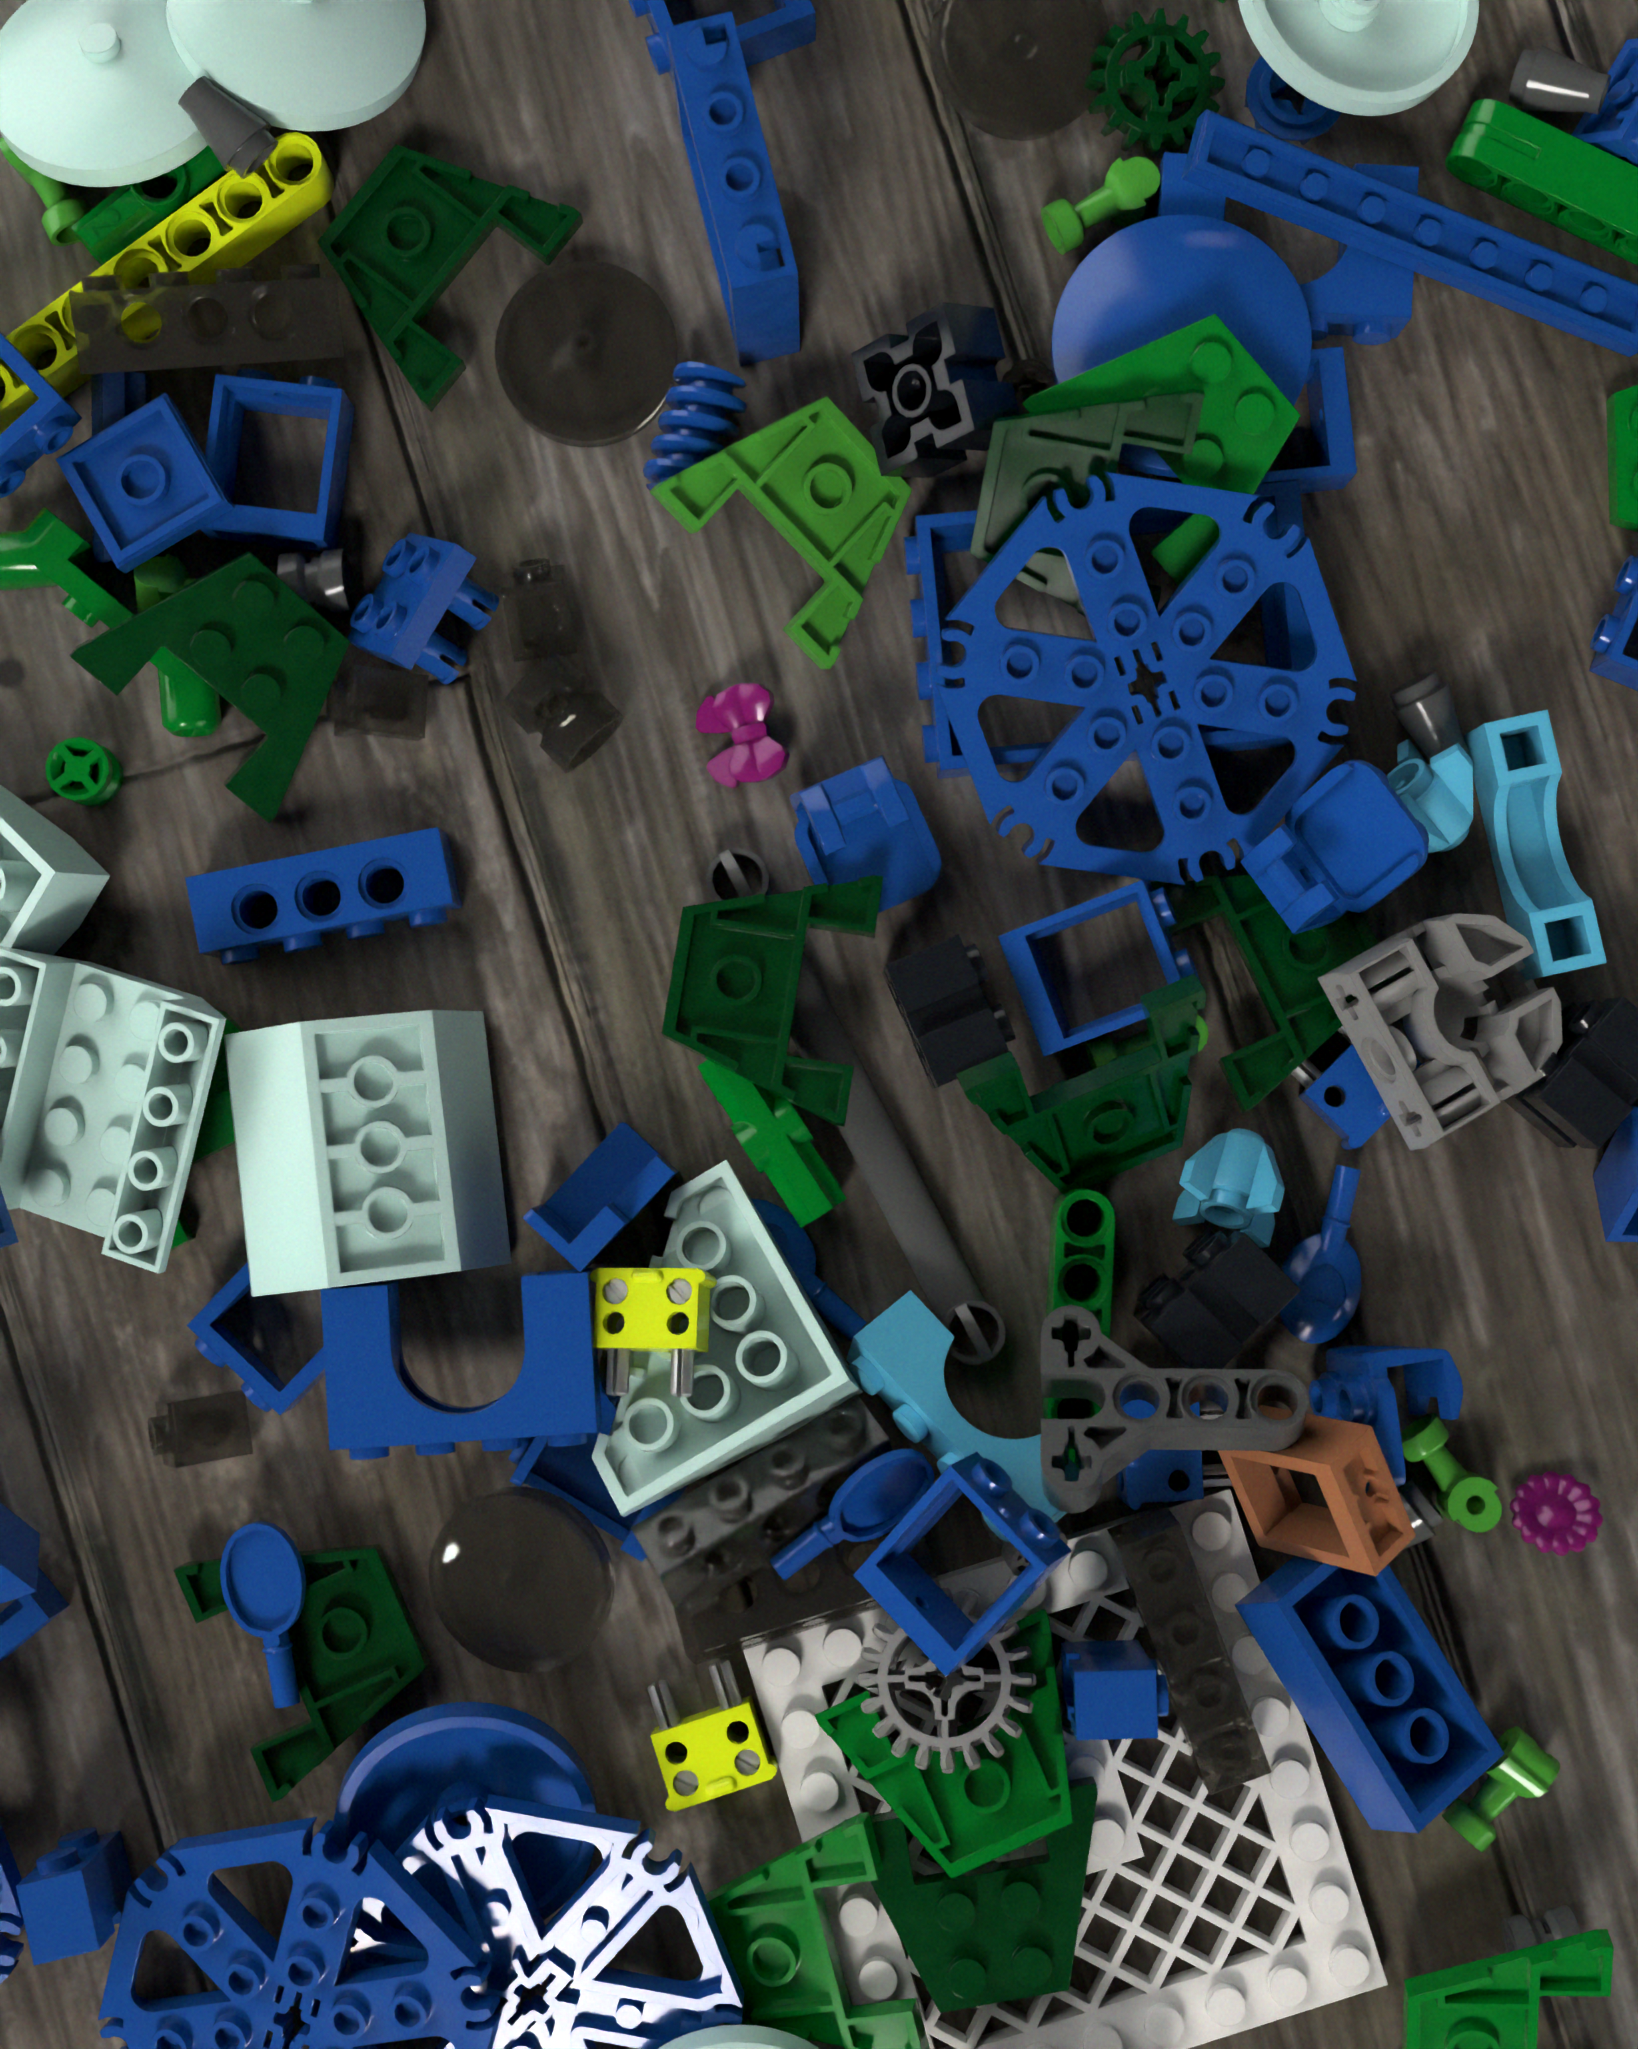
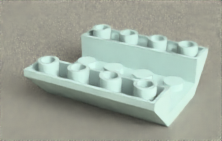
(101, 1098)
(366, 1149)

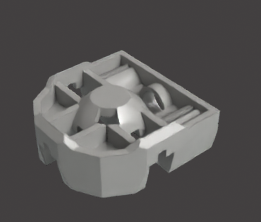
(1433, 1006)

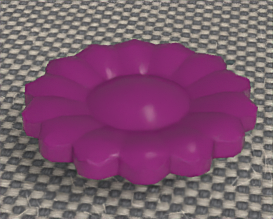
(1556, 1513)

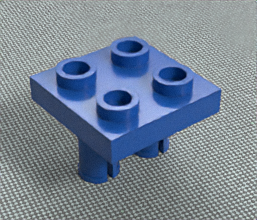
(418, 587)

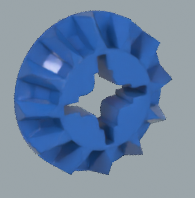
(1278, 115)

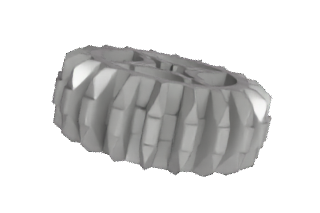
(947, 1740)

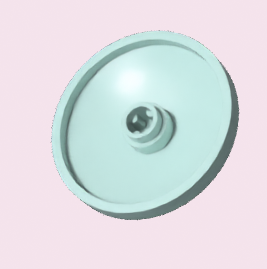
(1363, 52)
(303, 59)
(95, 91)

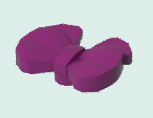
(743, 712)

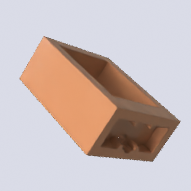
(1357, 1529)

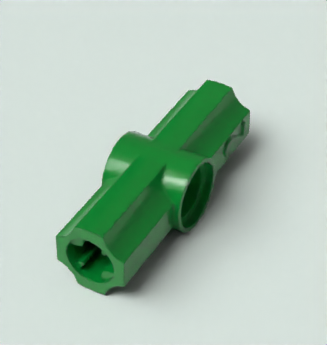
(133, 211)
(776, 1143)

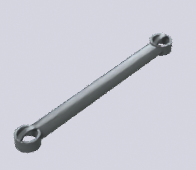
(881, 1150)

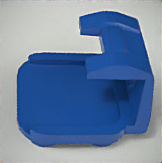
(866, 827)
(1338, 849)
(1361, 1393)

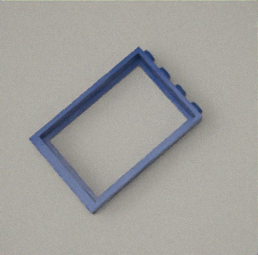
(1284, 626)

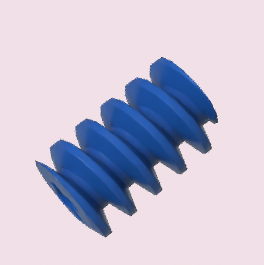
(694, 419)

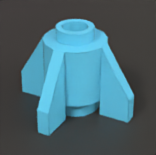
(1436, 793)
(1232, 1186)

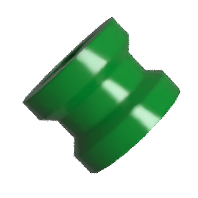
(73, 762)

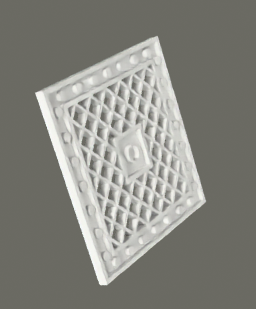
(1176, 2011)

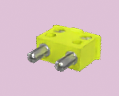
(652, 1310)
(715, 1756)

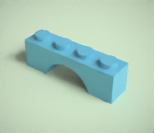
(1517, 794)
(904, 1362)

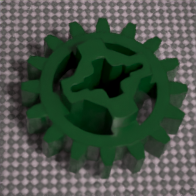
(1176, 66)

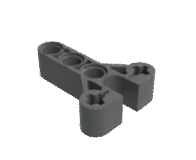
(1115, 1439)

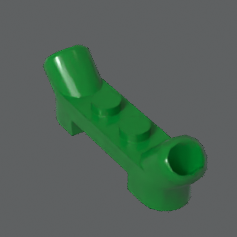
(55, 555)

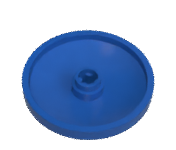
(1170, 276)
(460, 1754)

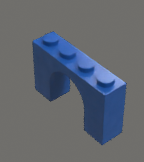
(1356, 297)
(381, 1405)

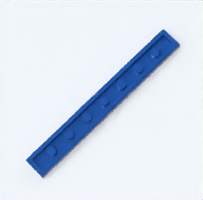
(1412, 232)

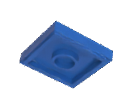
(145, 483)

